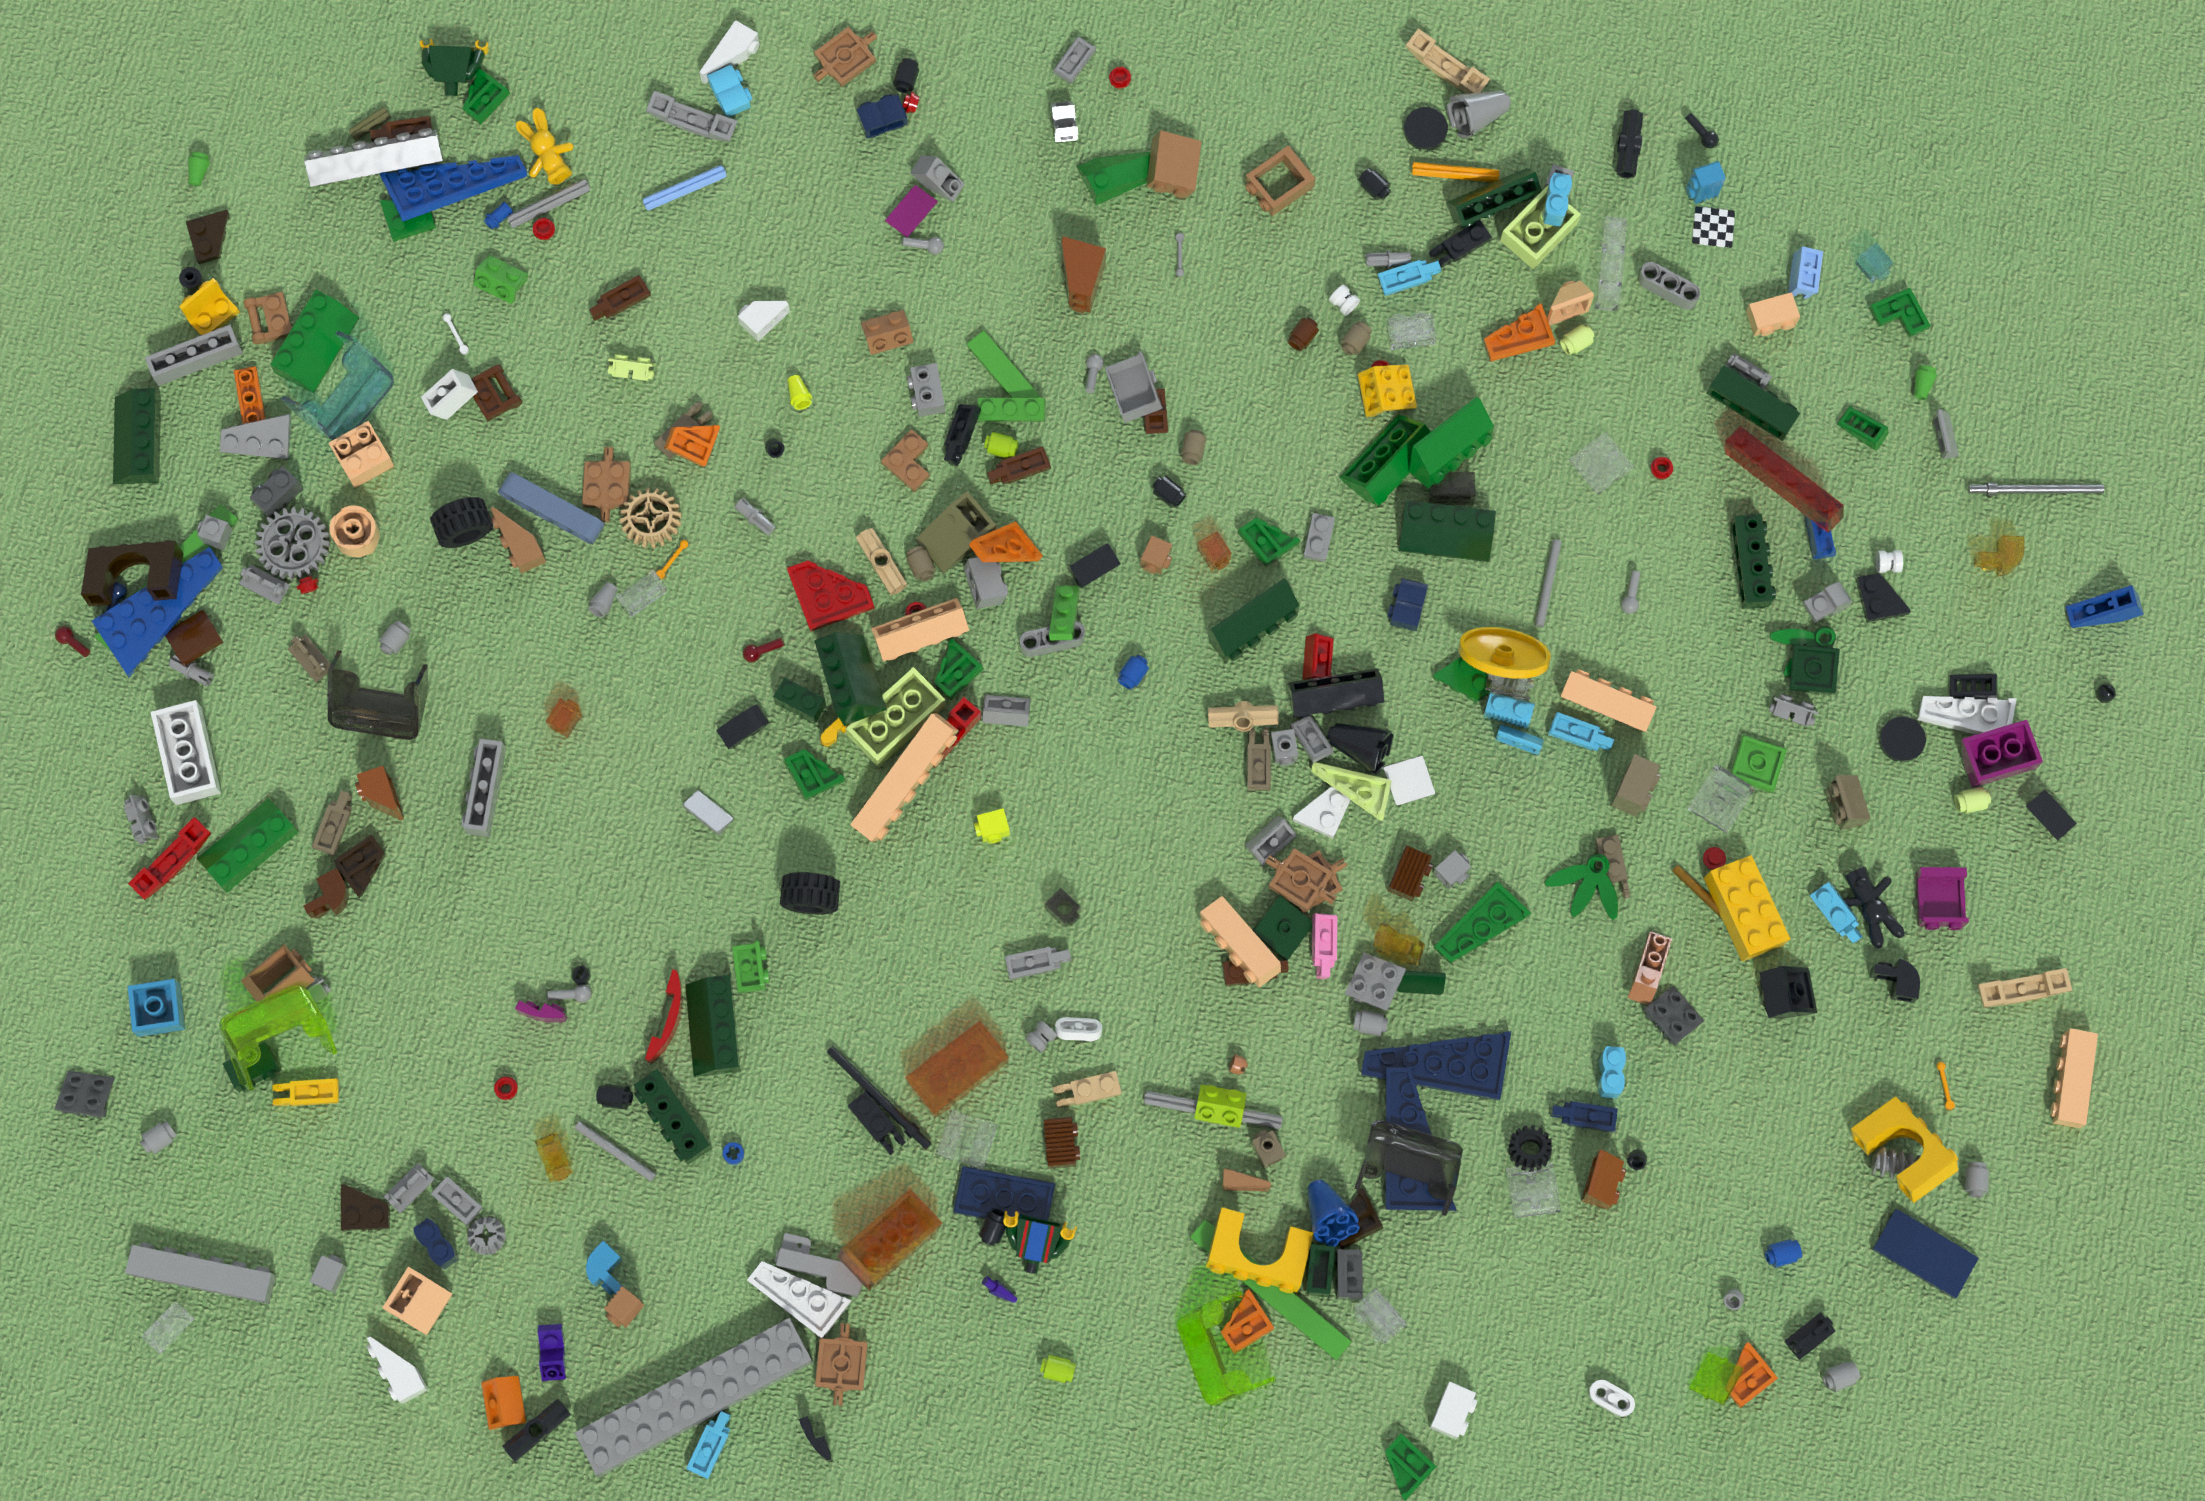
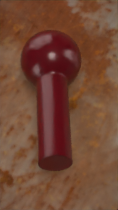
(65, 635)
(752, 653)

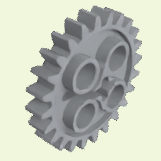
(312, 548)

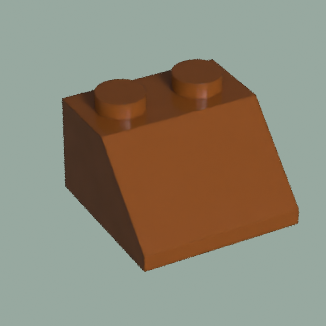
(378, 790)
(1603, 1180)

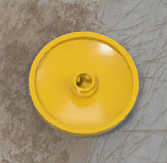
(1504, 652)

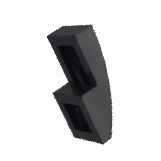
(742, 726)
(819, 1444)

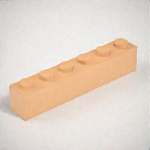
(904, 778)

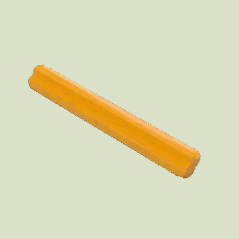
(1455, 172)

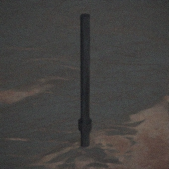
(911, 1129)

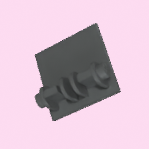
(1673, 1015)
(84, 1094)

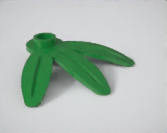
(1799, 637)
(1592, 878)

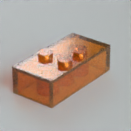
(957, 1069)
(889, 1240)

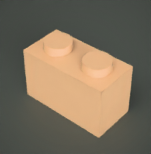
(1773, 314)

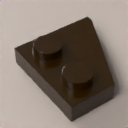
(207, 235)
(360, 864)
(362, 1211)
(1367, 1219)

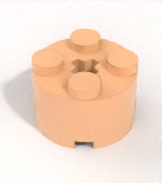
(345, 523)

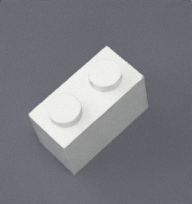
(449, 394)
(1453, 1411)

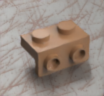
(887, 332)

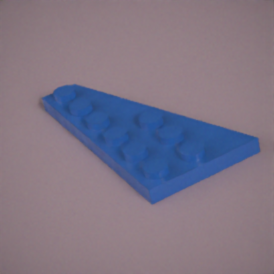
(444, 184)
(141, 622)

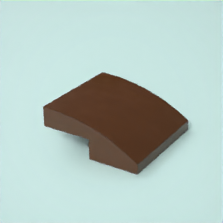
(193, 637)

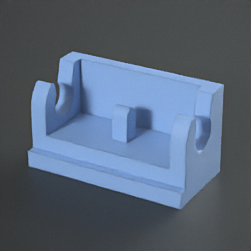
(1805, 272)

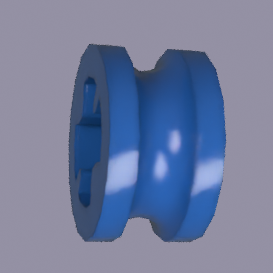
(740, 1156)

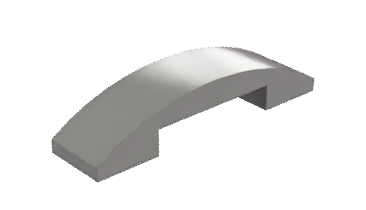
(691, 119)

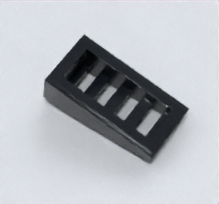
(1973, 678)

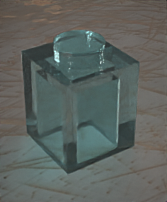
(1874, 263)

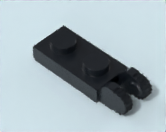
(1462, 243)
(875, 1121)

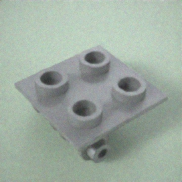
(1375, 981)

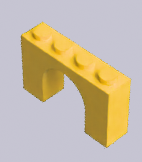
(1897, 1121)
(1227, 1257)

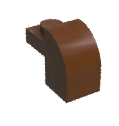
(335, 895)

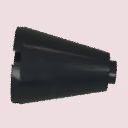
(1362, 744)

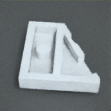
(1324, 812)

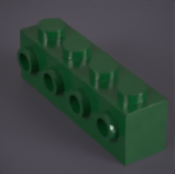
(1494, 197)
(1753, 402)
(1752, 561)
(672, 1116)

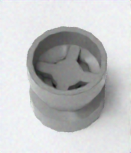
(1040, 1036)

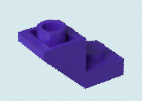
(552, 1352)

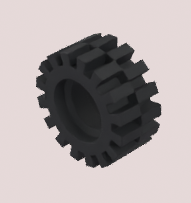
(1525, 1160)

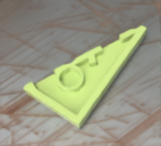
(1363, 789)

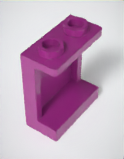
(1941, 897)

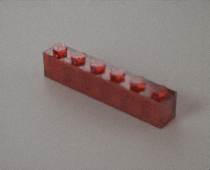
(1784, 479)

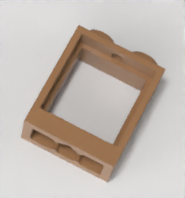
(1297, 168)
(275, 967)

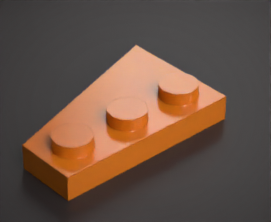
(1005, 545)

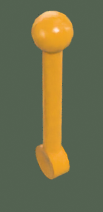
(661, 573)
(1949, 1105)

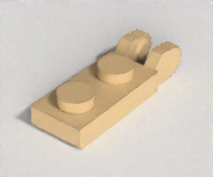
(1089, 1089)

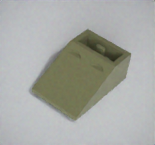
(953, 530)

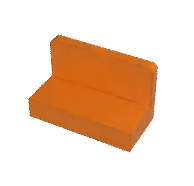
(503, 1402)

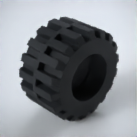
(461, 522)
(810, 893)

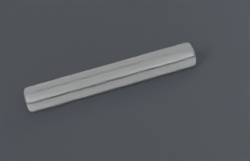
(548, 203)

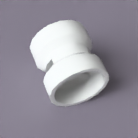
(1344, 300)
(1889, 561)

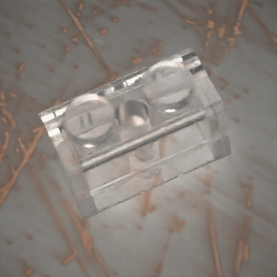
(1411, 330)
(1379, 1316)

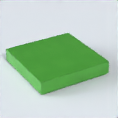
(1758, 763)

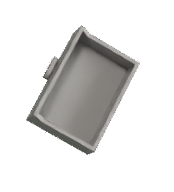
(1134, 387)

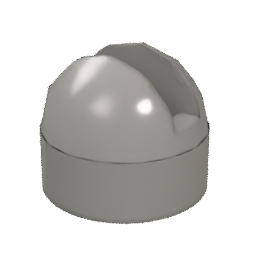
(1734, 1305)

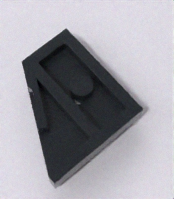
(1879, 598)

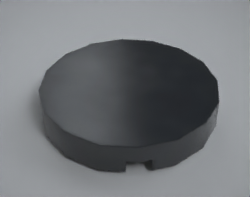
(1425, 128)
(1902, 739)

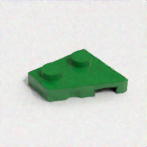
(484, 97)
(408, 228)
(1266, 540)
(956, 671)
(810, 774)

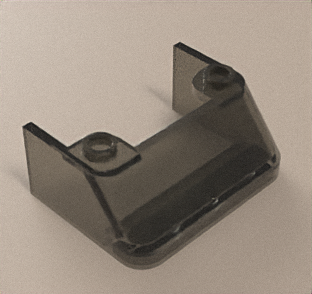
(375, 710)
(1412, 1156)

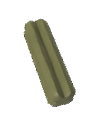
(369, 123)

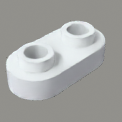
(1078, 1029)
(1612, 1396)

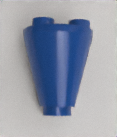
(1329, 1214)

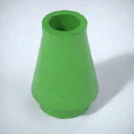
(197, 168)
(1924, 381)

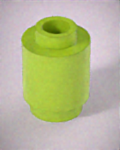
(1001, 445)
(1057, 1369)

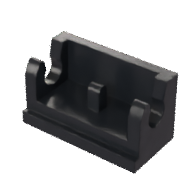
(1093, 565)
(2051, 815)

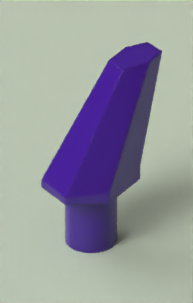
(998, 1289)

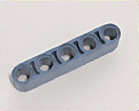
(551, 508)

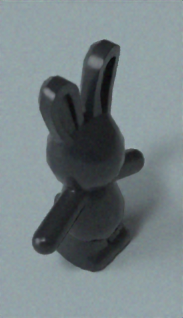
(1872, 907)

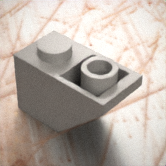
(937, 177)

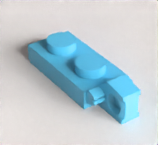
(1407, 276)
(1579, 733)
(1837, 911)
(710, 1446)

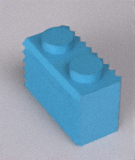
(1705, 182)

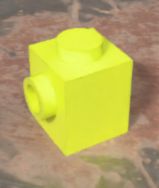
(992, 826)

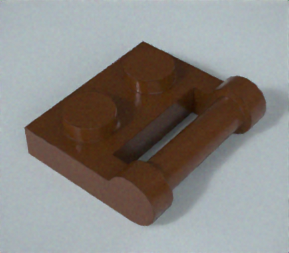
(487, 397)

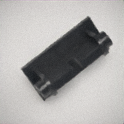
(1810, 1335)

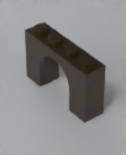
(107, 563)

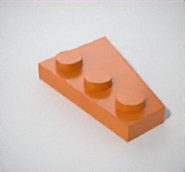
(1523, 335)

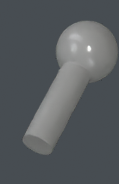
(933, 245)
(1094, 364)
(1630, 603)
(580, 993)

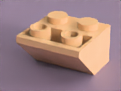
(361, 454)
(417, 1301)

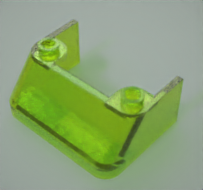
(267, 1018)
(1204, 1358)

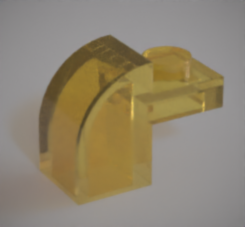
(2008, 555)
(1398, 946)
(554, 1157)

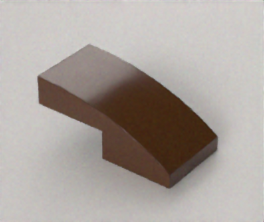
(1157, 421)

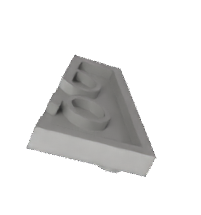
(259, 438)

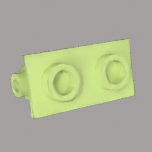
(640, 368)

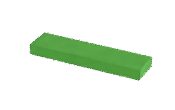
(1000, 367)

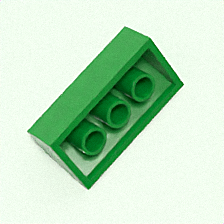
(313, 341)
(1451, 443)
(1385, 460)
(247, 845)

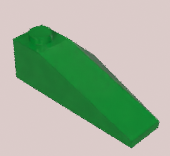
(1114, 175)

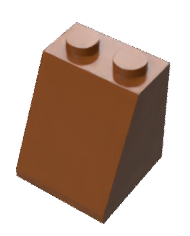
(1082, 272)

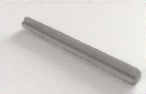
(1189, 1105)

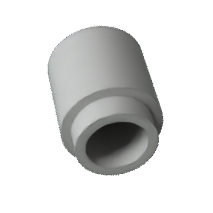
(394, 638)
(1370, 1022)
(158, 1137)
(1976, 1179)
(1841, 1376)

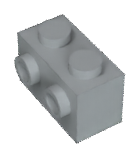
(927, 390)
(985, 582)

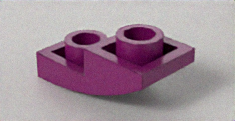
(548, 1013)

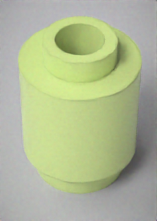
(1577, 339)
(1972, 800)

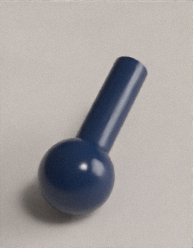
(119, 593)

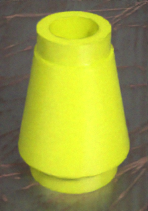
(799, 394)

